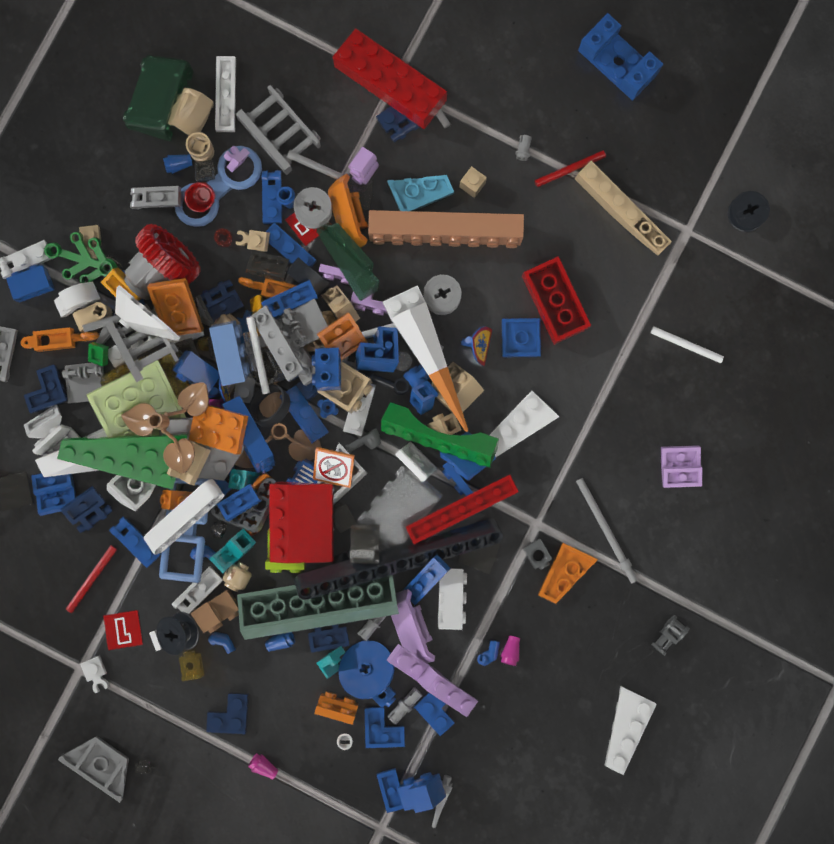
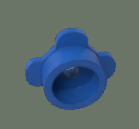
(326, 412)

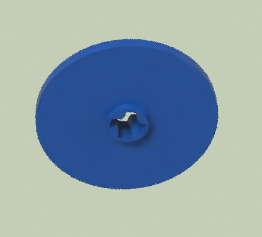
(353, 664)

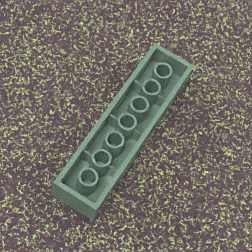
(283, 611)

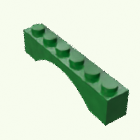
(475, 447)

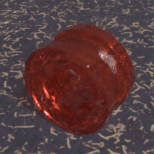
(225, 232)

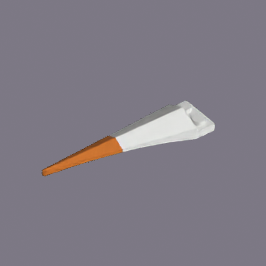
(414, 323)

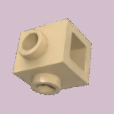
(445, 424)

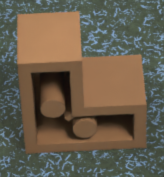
(211, 614)

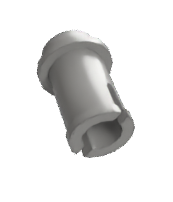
(523, 148)

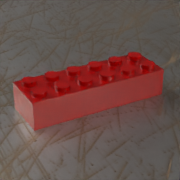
(390, 78)

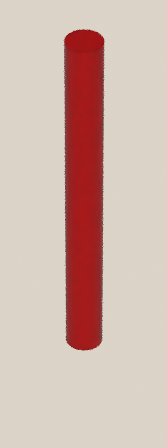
(570, 168)
(91, 578)

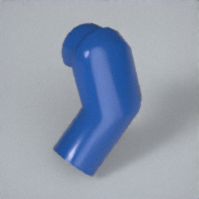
(208, 552)
(222, 639)
(490, 655)

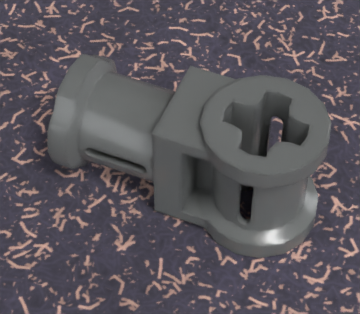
(670, 635)

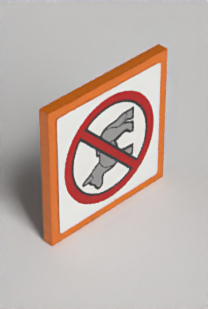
(333, 467)

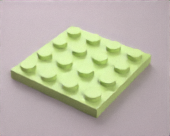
(125, 393)

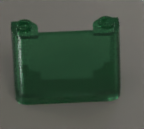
(155, 95)

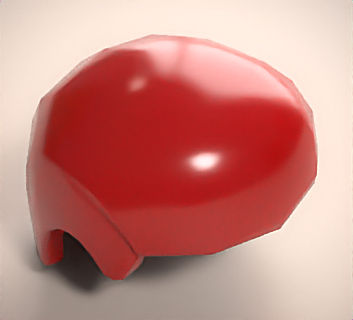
(199, 197)

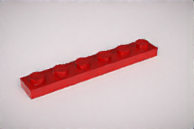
(461, 509)

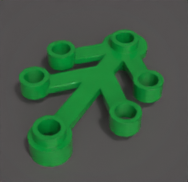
(85, 259)

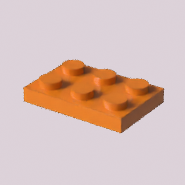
(175, 306)
(219, 429)

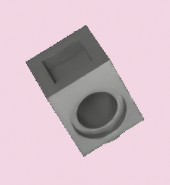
(531, 548)

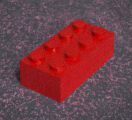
(556, 300)

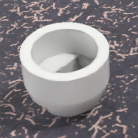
(344, 737)

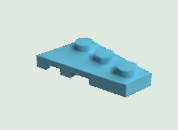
(420, 192)

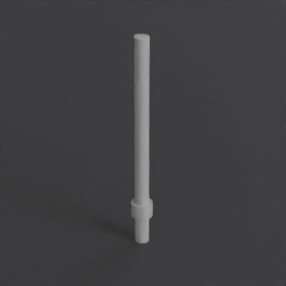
(624, 564)

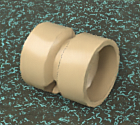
(199, 147)

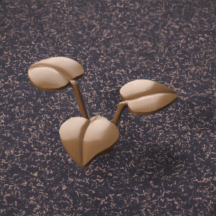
(144, 419)
(300, 446)

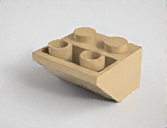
(465, 386)

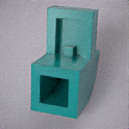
(233, 551)

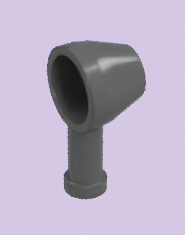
(370, 439)

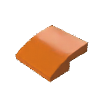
(343, 335)

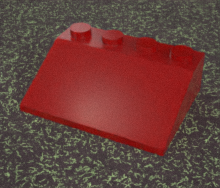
(301, 522)

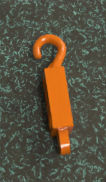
(269, 287)
(59, 339)

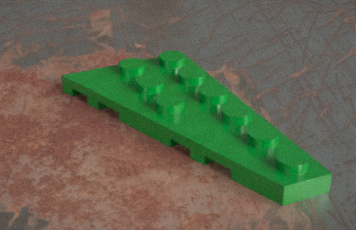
(125, 456)

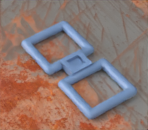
(188, 537)

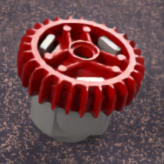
(159, 260)

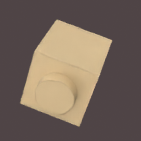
(473, 182)

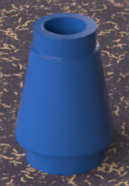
(175, 163)
(286, 197)
(280, 641)

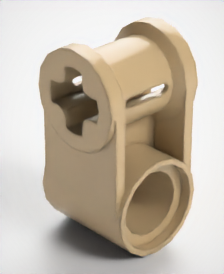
(91, 314)

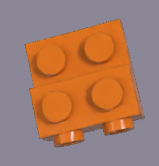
(336, 708)

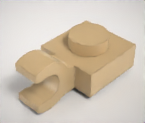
(88, 233)

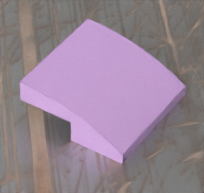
(681, 466)

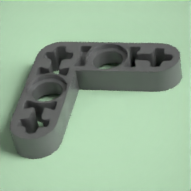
(251, 514)

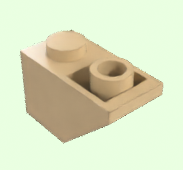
(339, 303)

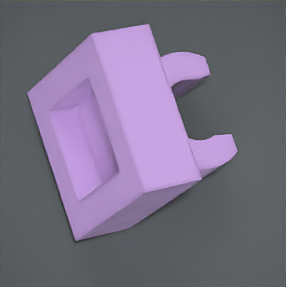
(237, 157)

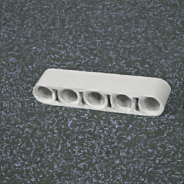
(183, 516)

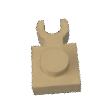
(255, 239)

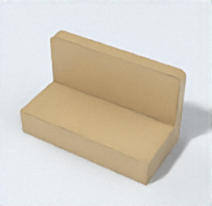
(193, 473)

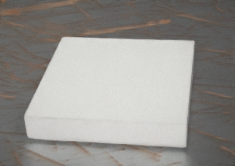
(416, 461)

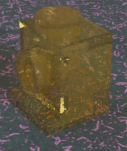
(197, 671)

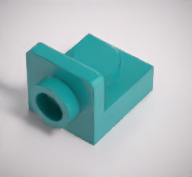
(242, 478)
(329, 663)

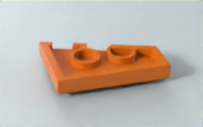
(565, 572)

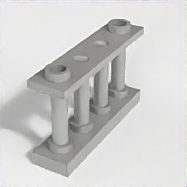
(260, 133)
(279, 342)
(130, 355)

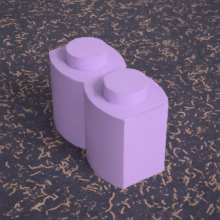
(363, 166)

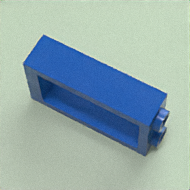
(254, 443)

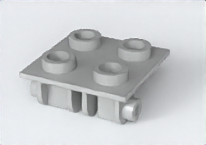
(304, 323)
(82, 380)

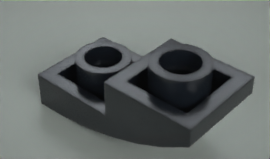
(302, 272)

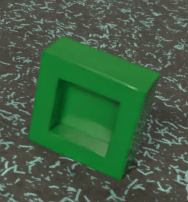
(98, 354)

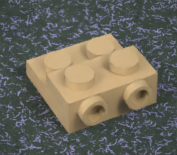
(353, 388)

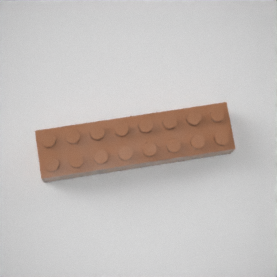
(446, 228)

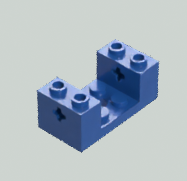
(605, 44)

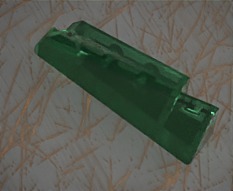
(350, 259)

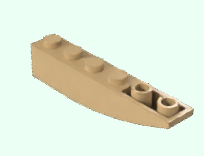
(621, 208)

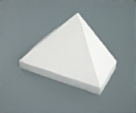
(43, 423)

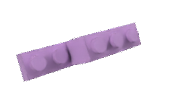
(332, 272)
(432, 680)

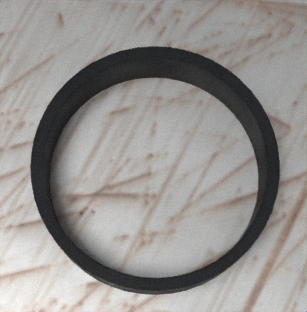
(279, 414)

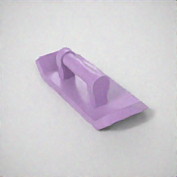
(412, 627)

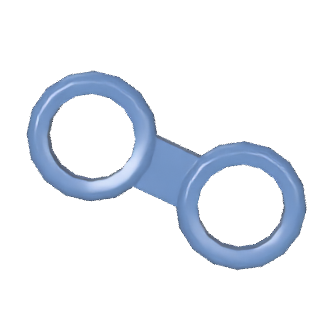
(221, 185)

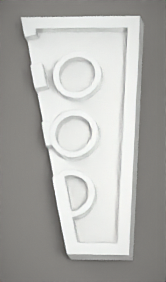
(522, 422)

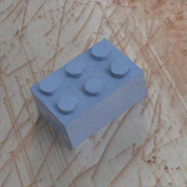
(229, 352)

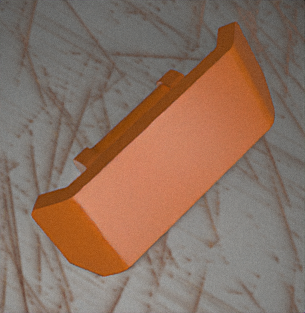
(348, 209)

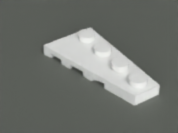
(628, 726)

